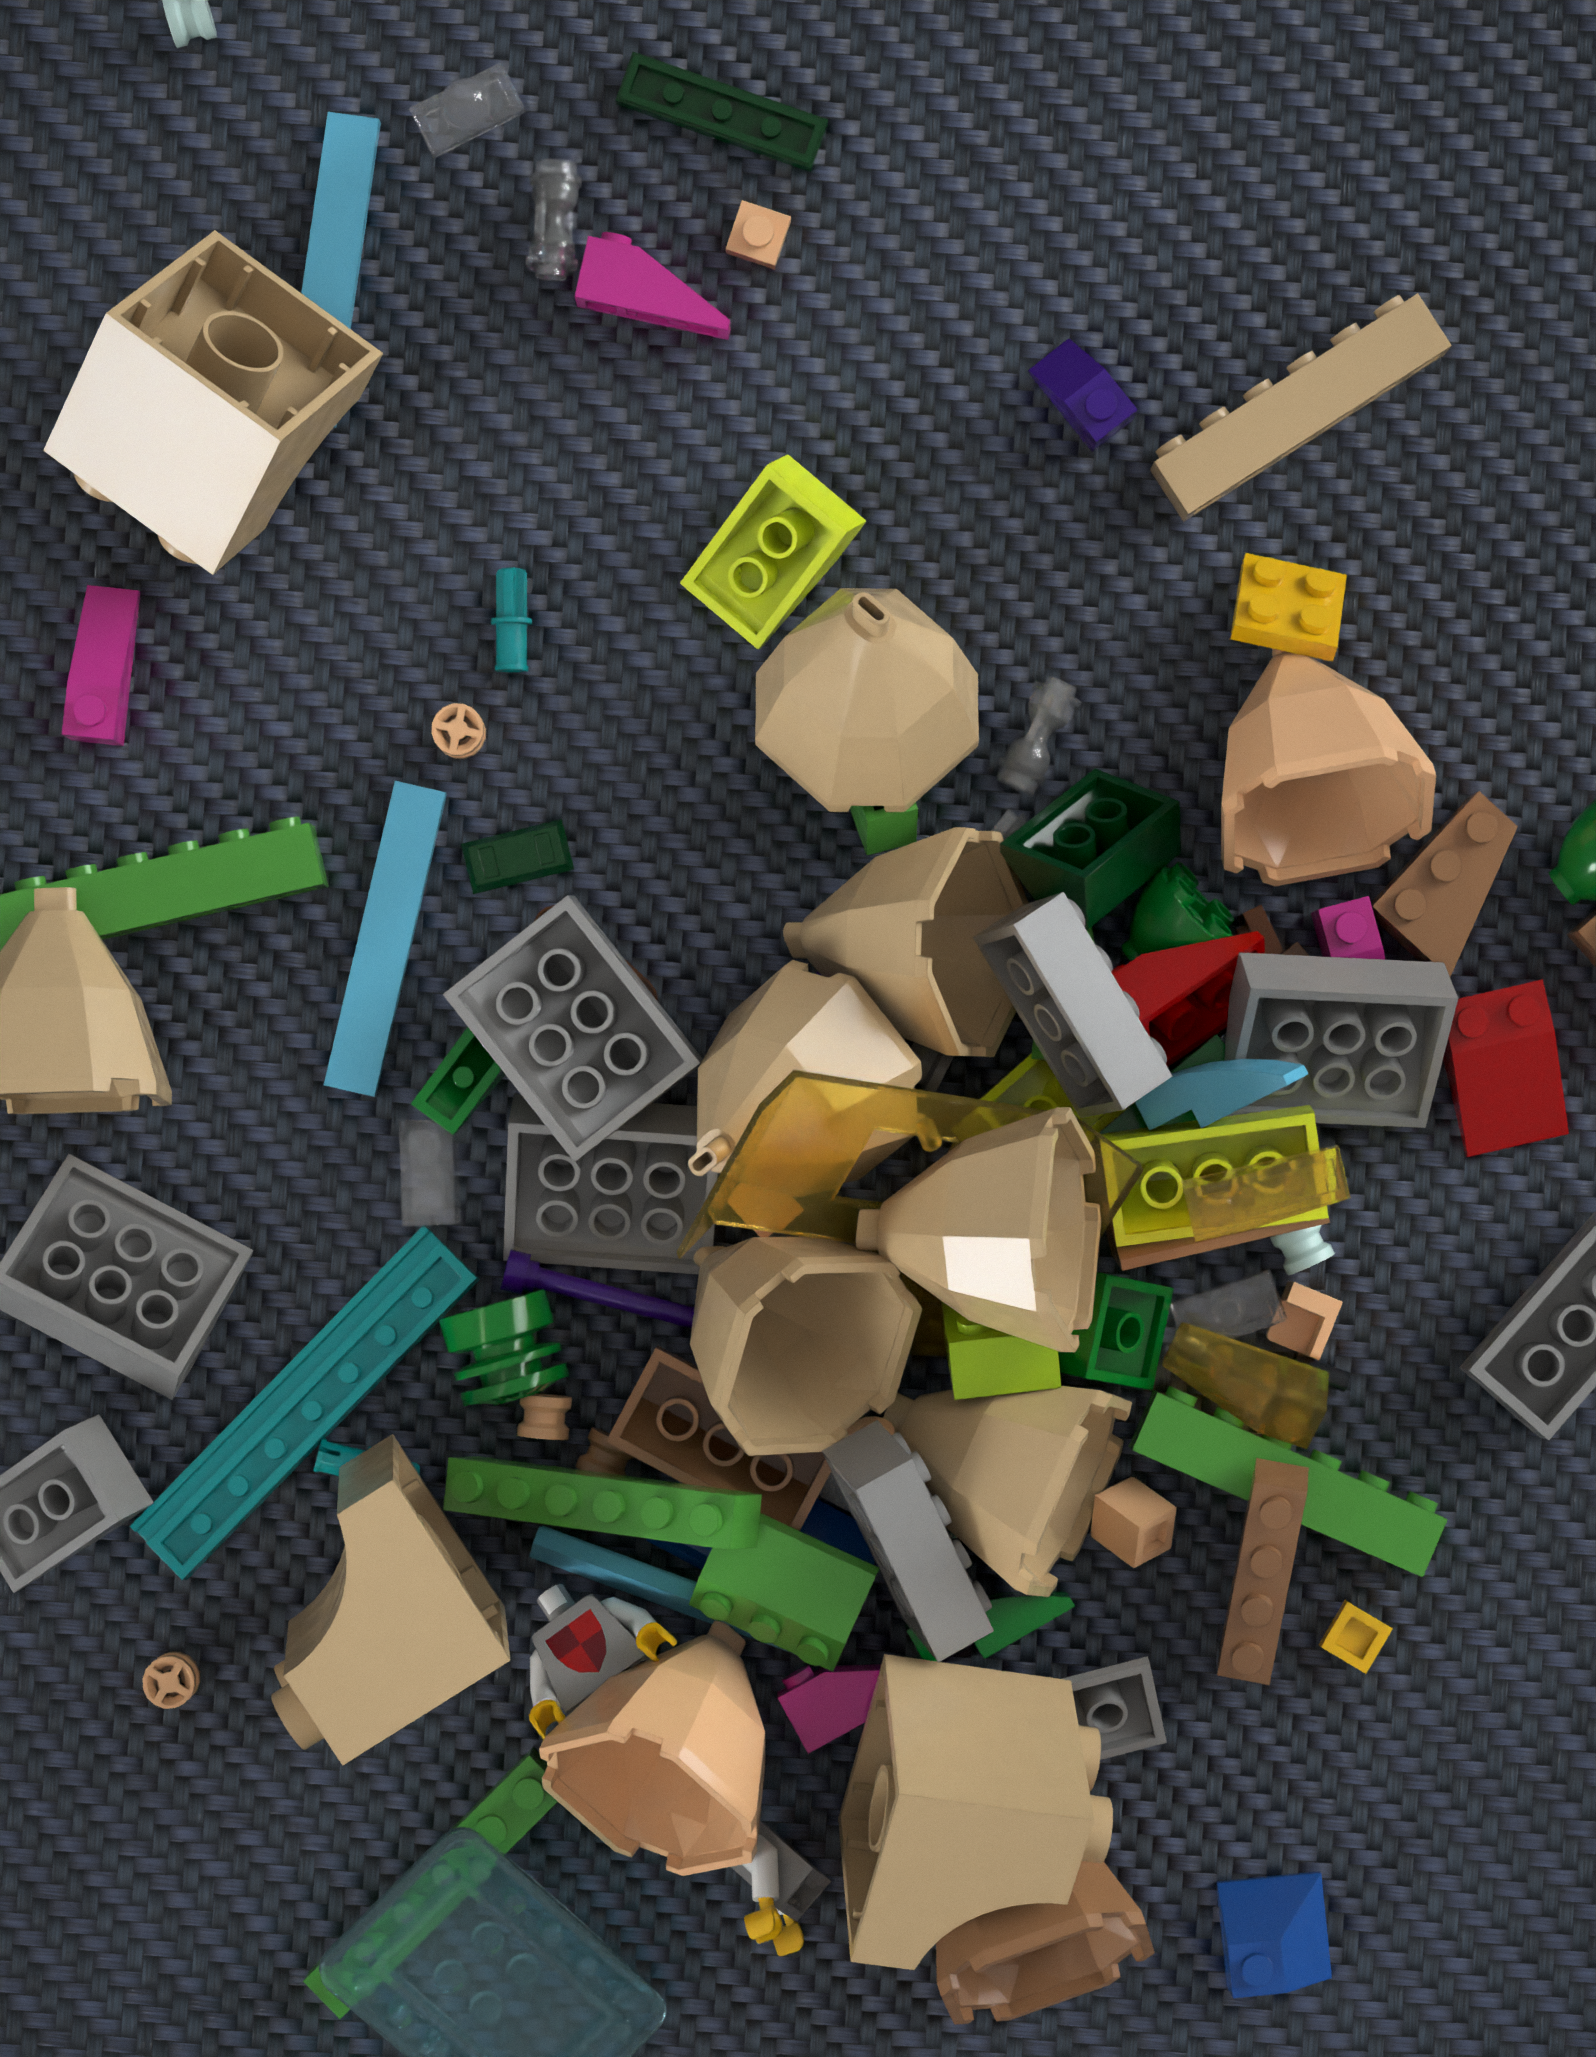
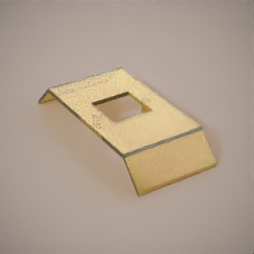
(814, 1130)

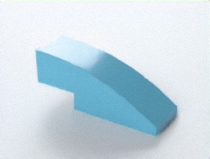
(1216, 1089)

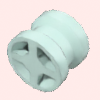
(189, 20)
(1302, 1249)

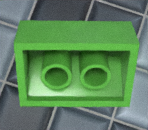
(787, 1592)

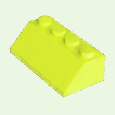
(1184, 1150)

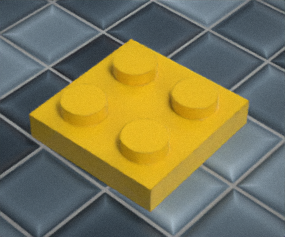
(1288, 607)

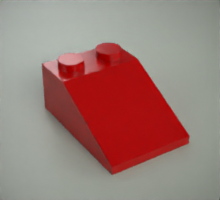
(1185, 990)
(1505, 1069)

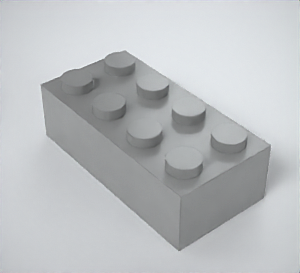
(1073, 1005)
(1544, 1347)
(910, 1539)

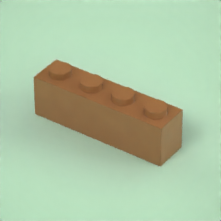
(1263, 1571)

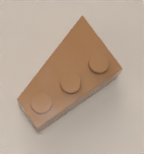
(1446, 882)

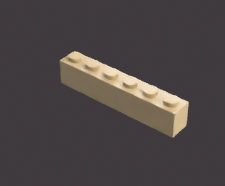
(1300, 406)

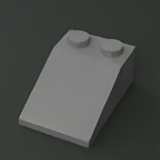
(64, 1500)

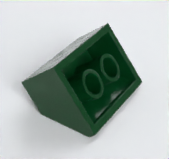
(1096, 843)

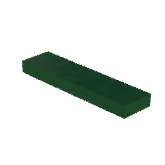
(721, 111)

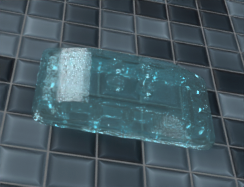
(486, 1965)

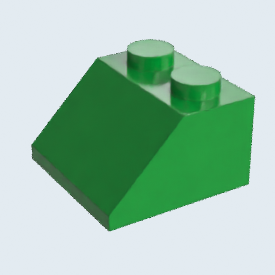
(1123, 1335)

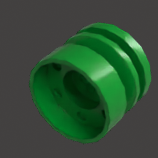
(504, 1348)

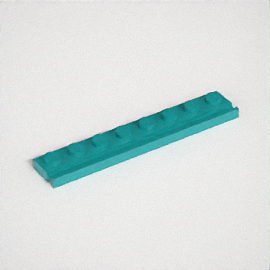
(304, 1403)

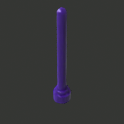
(525, 1274)

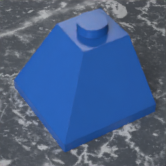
(1273, 1933)

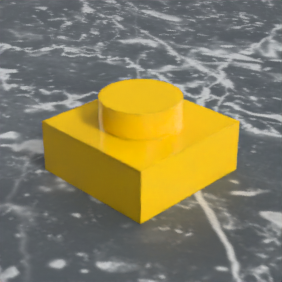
(1355, 1636)

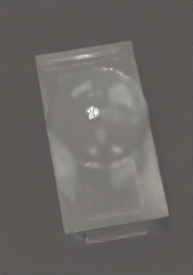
(467, 110)

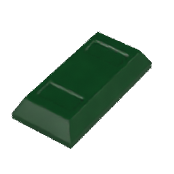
(517, 856)

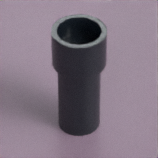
(1338, 1378)

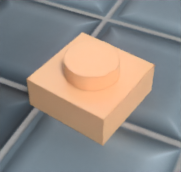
(758, 234)

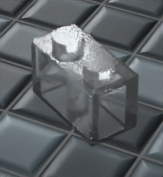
(428, 1174)

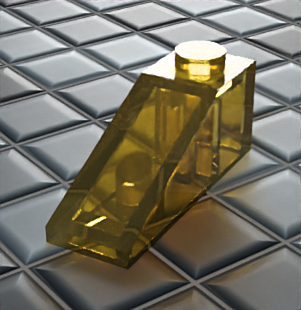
(1264, 1192)
(1252, 1384)

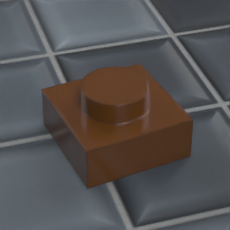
(1258, 921)

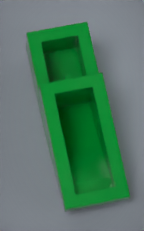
(1011, 1618)

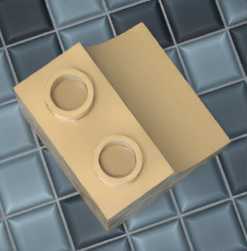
(208, 400)
(396, 1622)
(964, 1804)

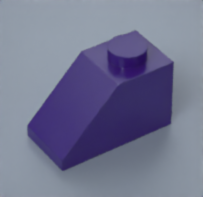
(1083, 393)

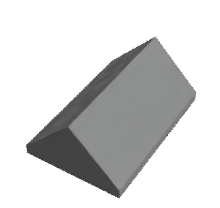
(1121, 1705)

